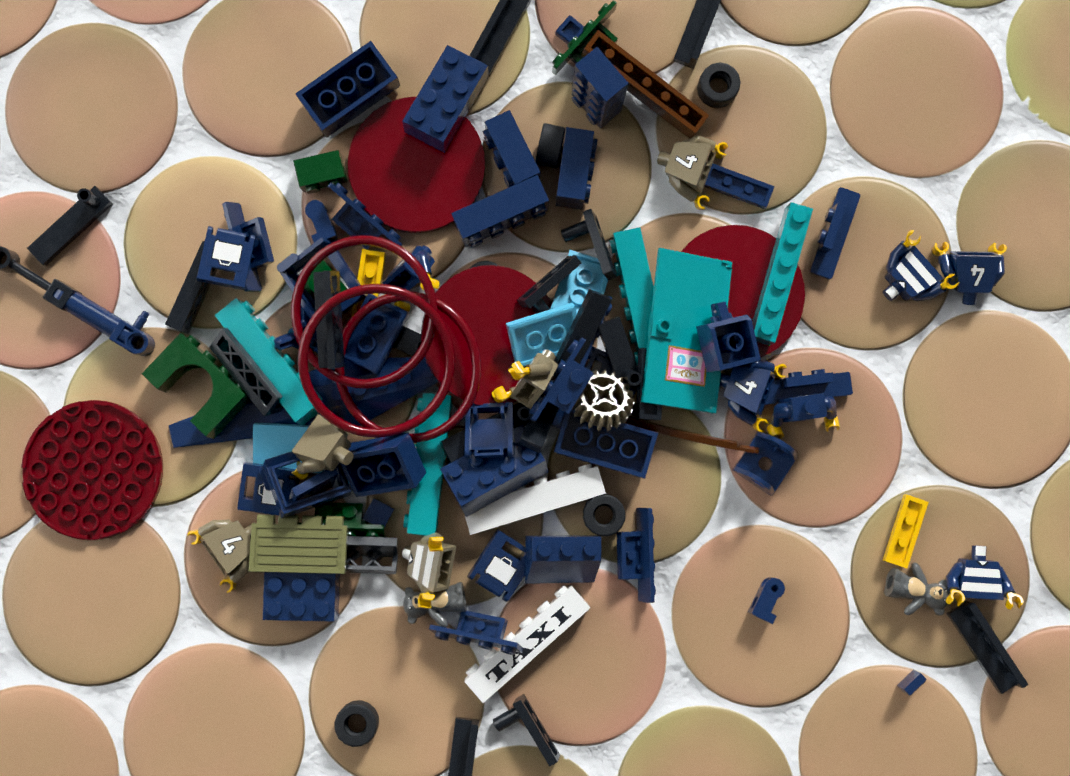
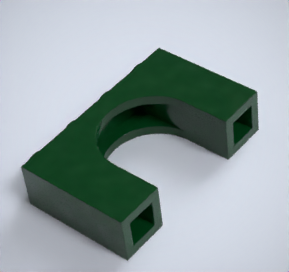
(184, 355)

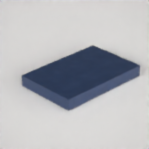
(375, 336)

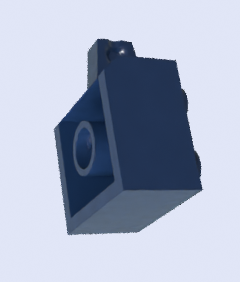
(727, 340)

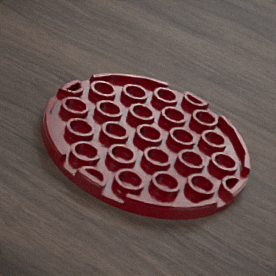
(408, 180)
(750, 253)
(486, 301)
(92, 469)

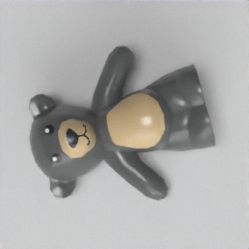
(916, 588)
(445, 600)

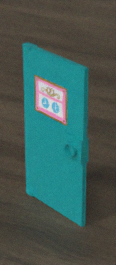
(681, 301)

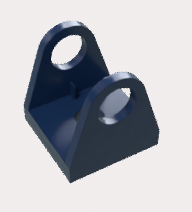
(777, 451)

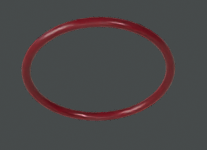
(418, 269)
(372, 289)
(475, 361)

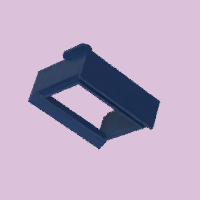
(295, 263)
(272, 484)

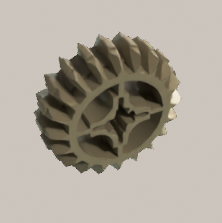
(603, 408)

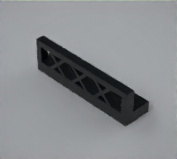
(498, 32)
(696, 32)
(189, 298)
(330, 328)
(246, 373)
(372, 547)
(986, 647)
(463, 747)

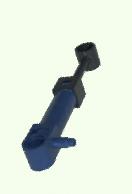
(86, 310)

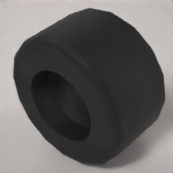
(724, 72)
(550, 145)
(604, 529)
(352, 738)

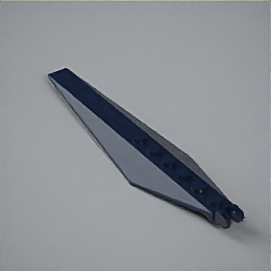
(370, 402)

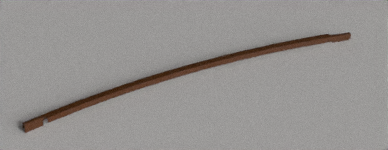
(689, 435)

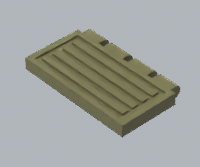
(298, 547)

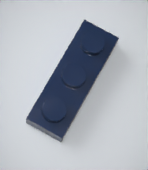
(739, 186)

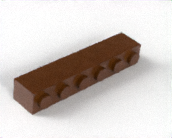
(650, 88)

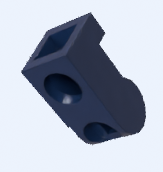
(322, 221)
(765, 599)

